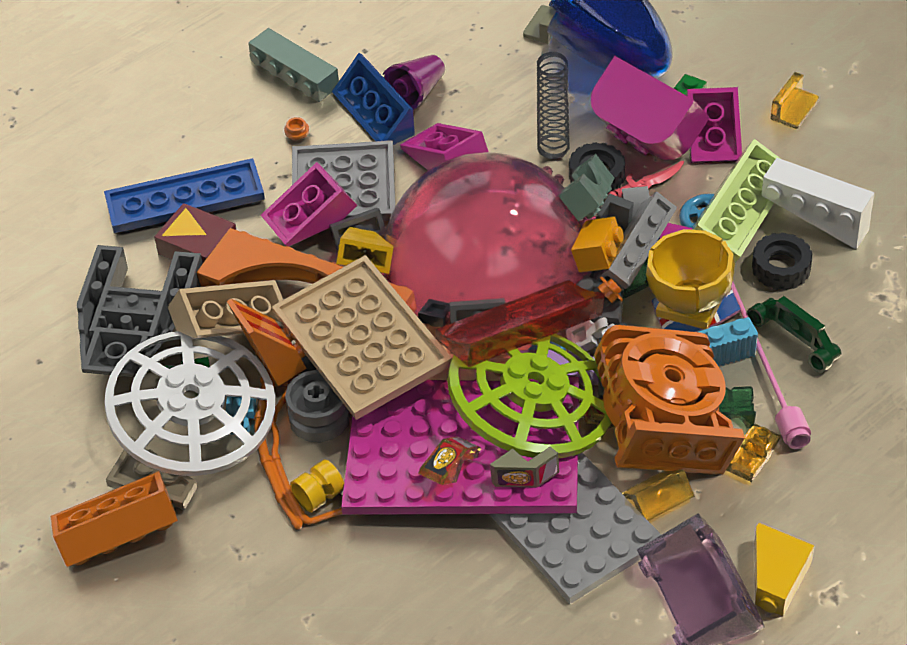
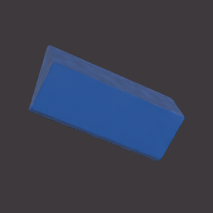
(374, 102)

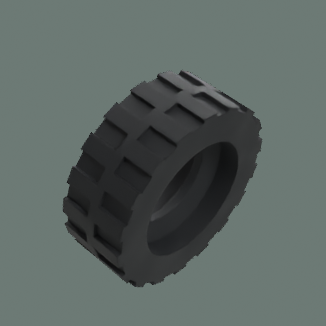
(607, 154)
(782, 245)

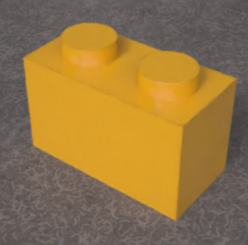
(597, 244)

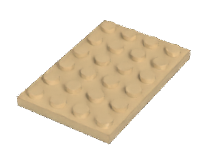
(362, 336)

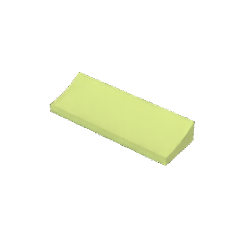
(738, 203)

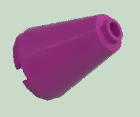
(415, 78)

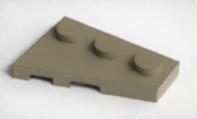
(129, 470)

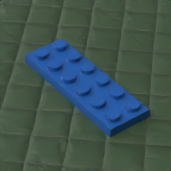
(204, 189)

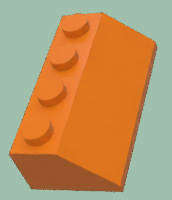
(113, 519)

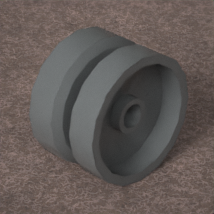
(315, 408)

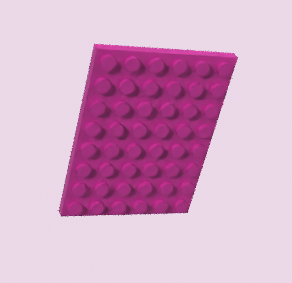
(401, 435)

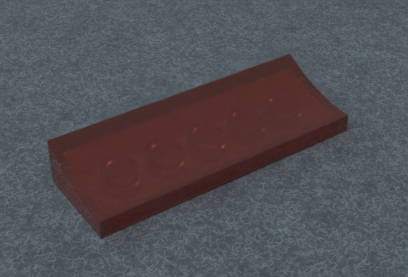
(520, 322)

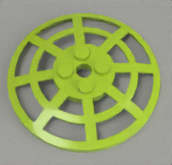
(532, 397)

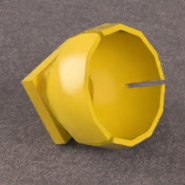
(690, 276)

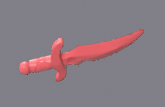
(649, 180)

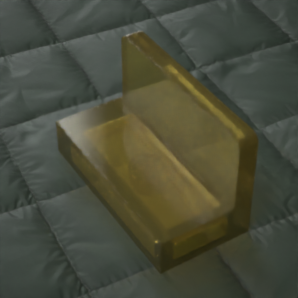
(792, 103)
(660, 493)

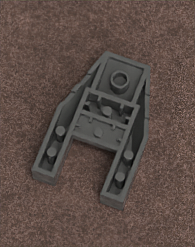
(120, 318)

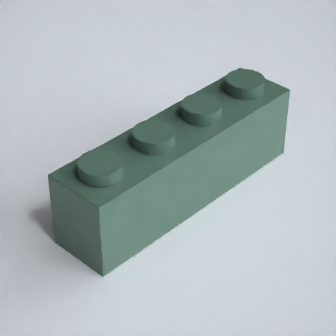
(293, 64)

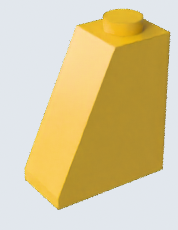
(360, 242)
(778, 567)

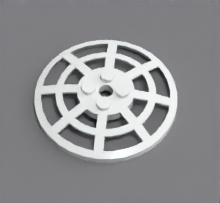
(189, 411)

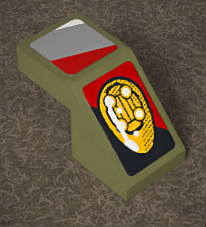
(515, 471)

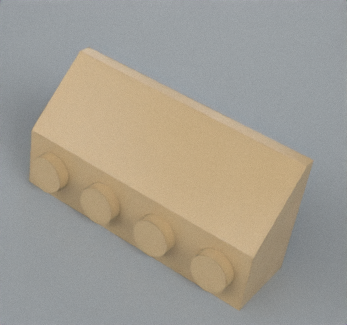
(205, 313)

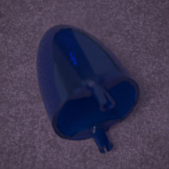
(613, 28)

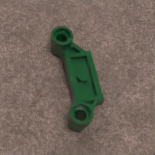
(801, 325)

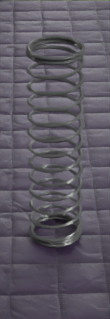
(539, 108)

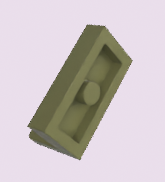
(539, 24)

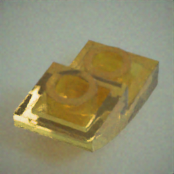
(753, 453)

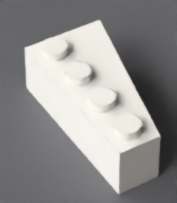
(820, 200)

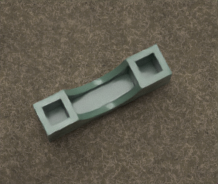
(588, 190)

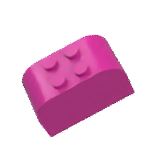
(646, 111)

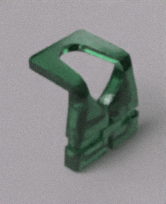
(738, 404)

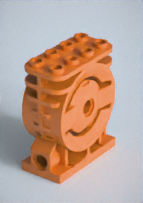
(665, 400)

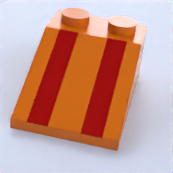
(269, 343)

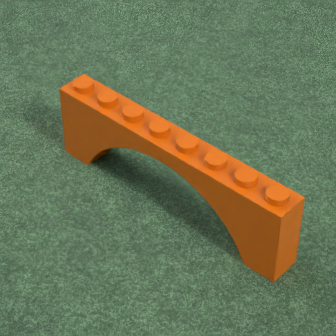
(252, 259)

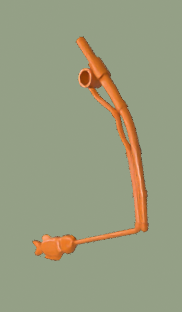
(275, 470)

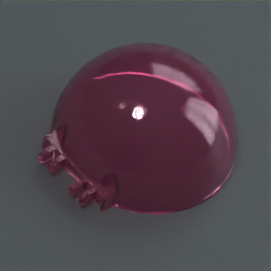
(482, 231)

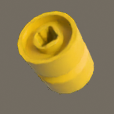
(315, 487)

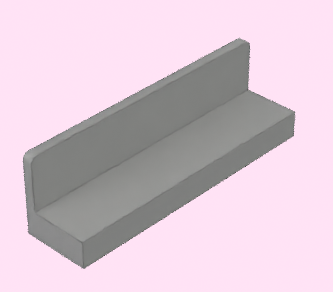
(639, 238)

